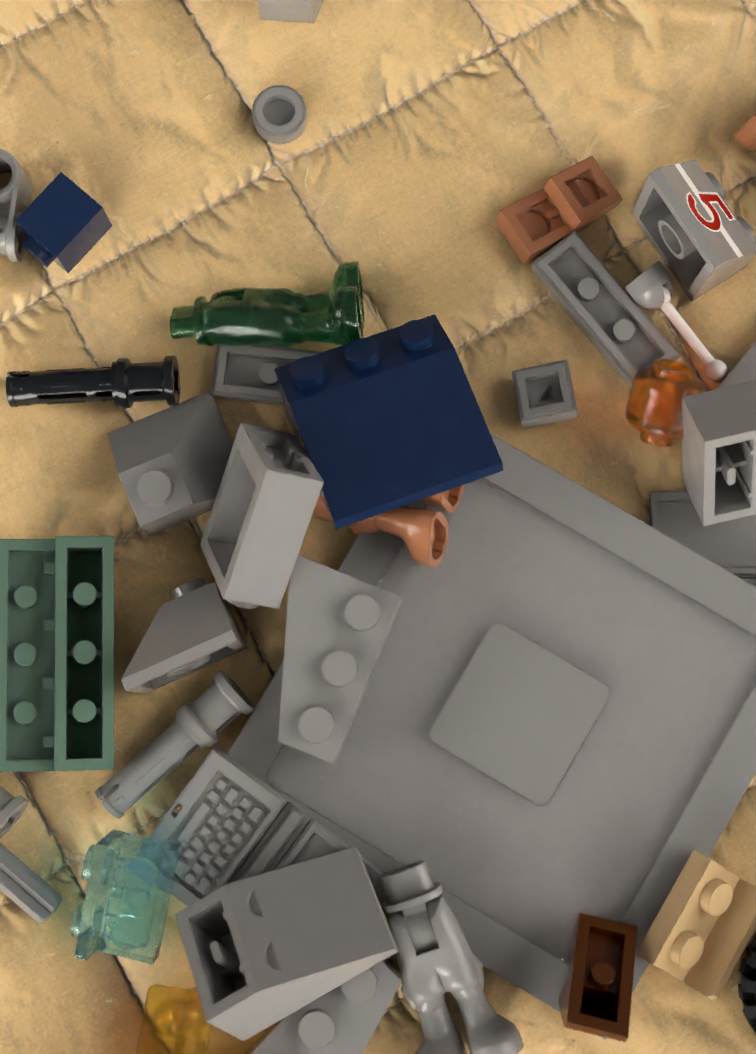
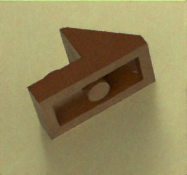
(600, 978)

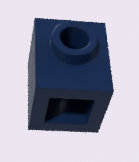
(62, 224)

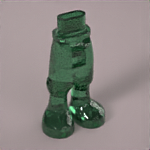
(276, 315)

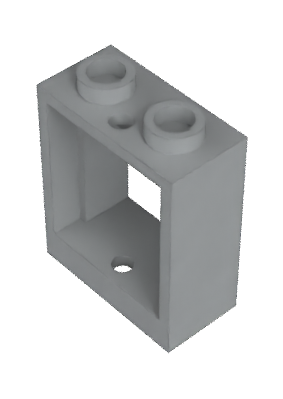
(260, 516)

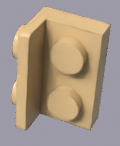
(702, 926)

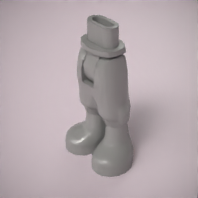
(438, 960)

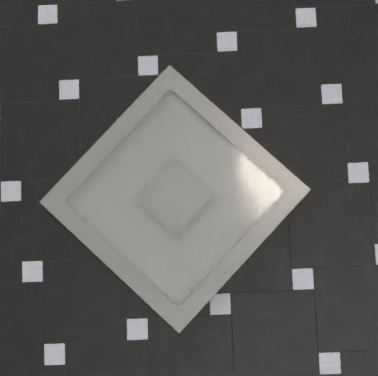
(540, 719)

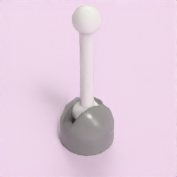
(654, 291)

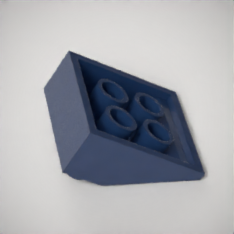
(387, 420)

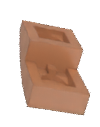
(564, 204)

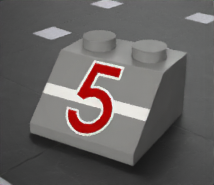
(693, 227)

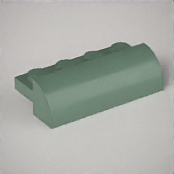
(57, 654)

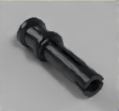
(120, 383)

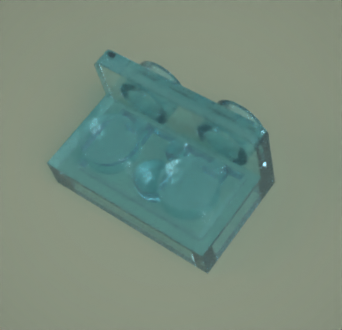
(125, 897)

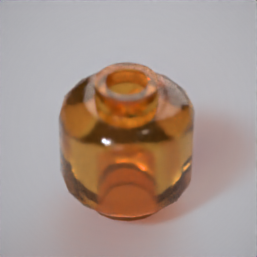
(656, 400)

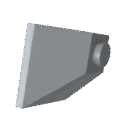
(172, 462)
(184, 638)

